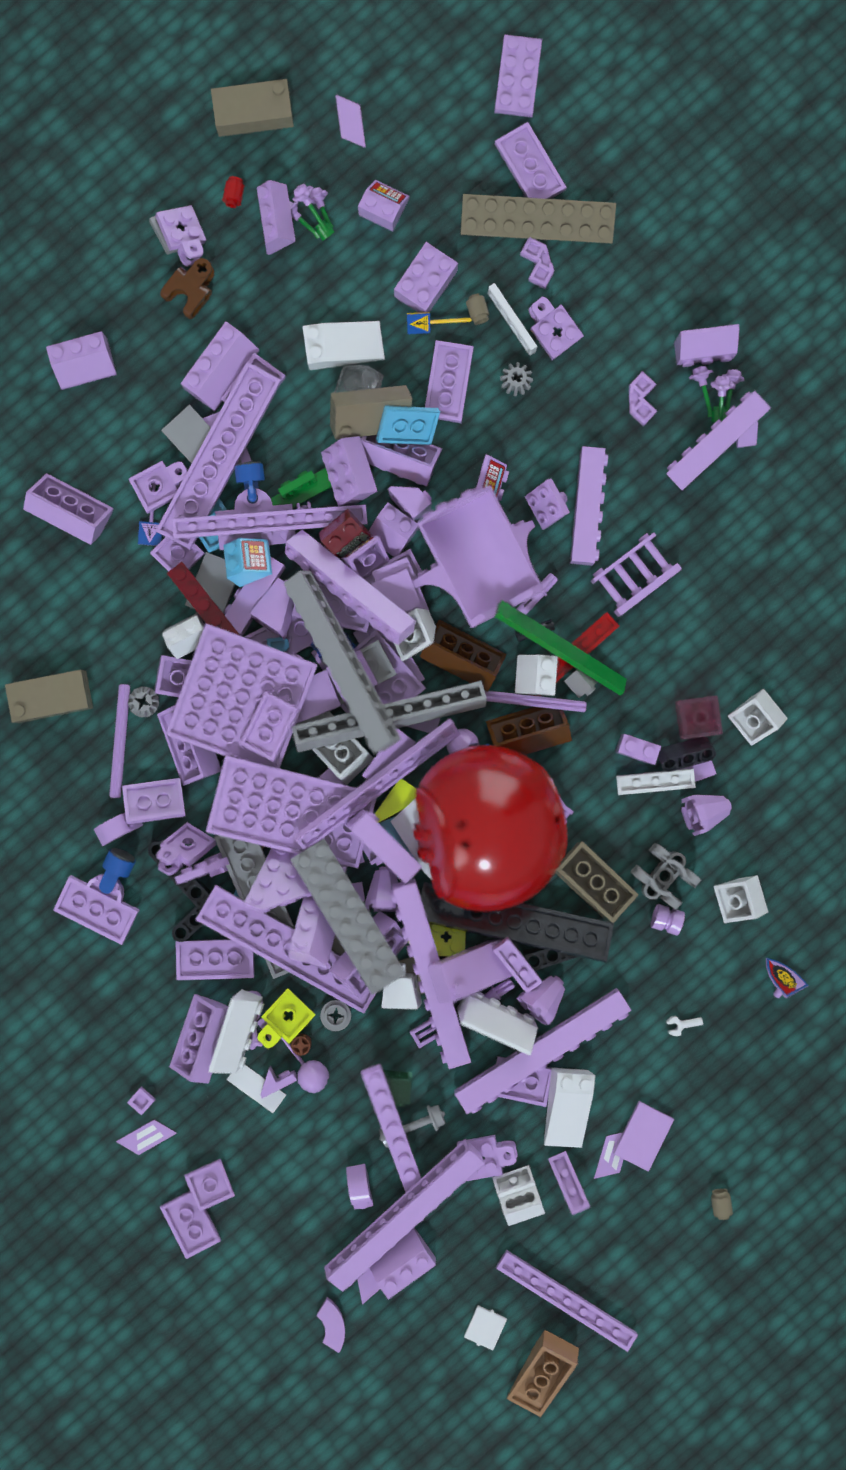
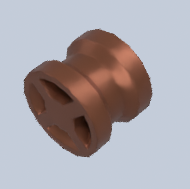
(301, 1048)

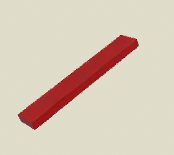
(588, 641)

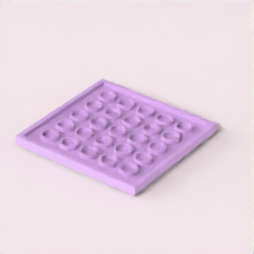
(226, 688)

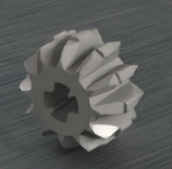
(516, 372)

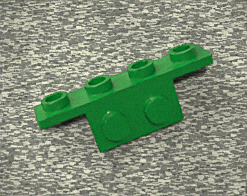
(302, 488)

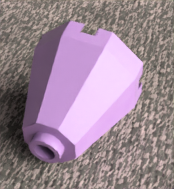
(704, 812)
(380, 889)
(543, 999)

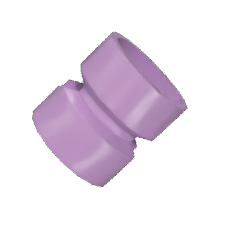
(666, 919)

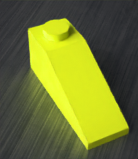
(397, 800)

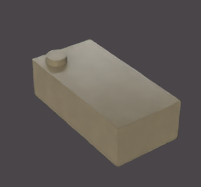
(252, 107)
(361, 410)
(49, 696)
(595, 882)

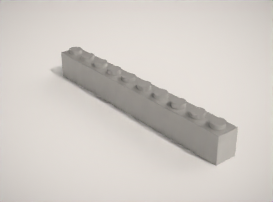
(342, 661)
(401, 713)

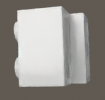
(518, 1195)

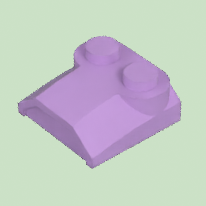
(171, 675)

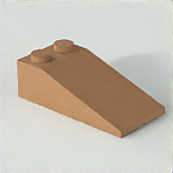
(544, 1373)

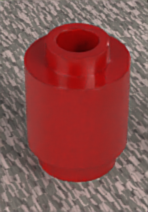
(233, 192)

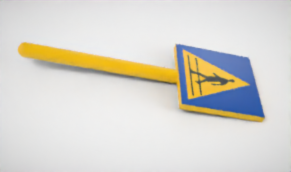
(420, 322)

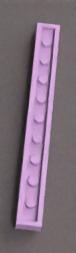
(262, 521)
(376, 785)

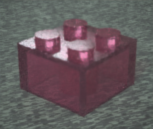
(698, 717)

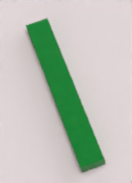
(560, 647)

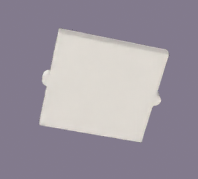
(485, 1327)

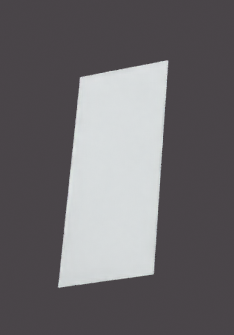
(252, 1085)

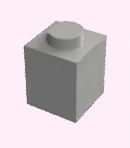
(580, 683)

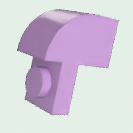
(114, 829)
(359, 1186)

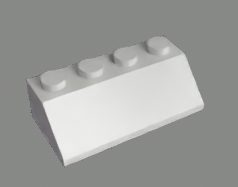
(498, 1021)
(236, 1033)

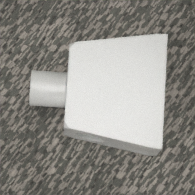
(403, 992)

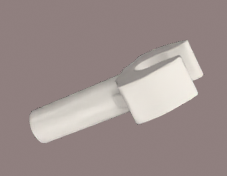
(682, 1024)

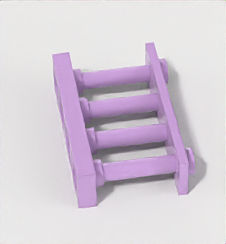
(652, 581)

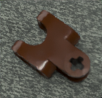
(191, 283)

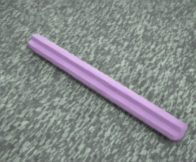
(536, 701)
(119, 741)

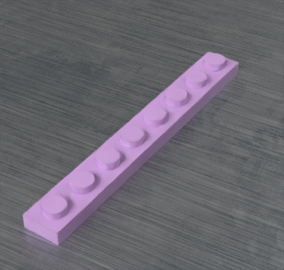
(391, 1126)
(567, 1300)

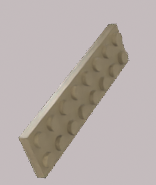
(538, 218)

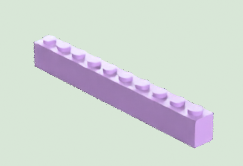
(423, 949)
(545, 1049)
(404, 1215)

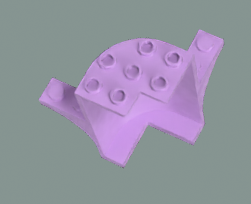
(478, 554)

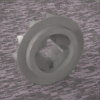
(151, 698)
(328, 1020)

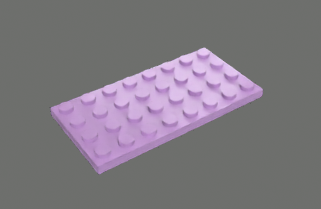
(275, 804)

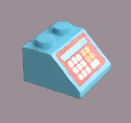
(247, 560)

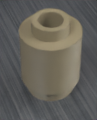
(477, 309)
(721, 1204)

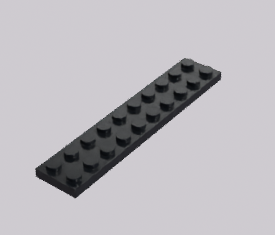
(525, 925)

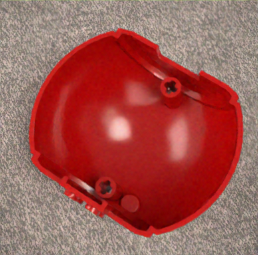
(489, 827)

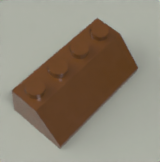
(463, 655)
(530, 730)

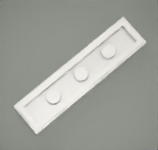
(512, 320)
(655, 781)

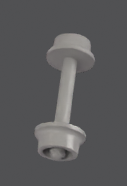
(435, 1117)

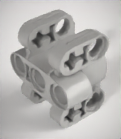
(661, 886)

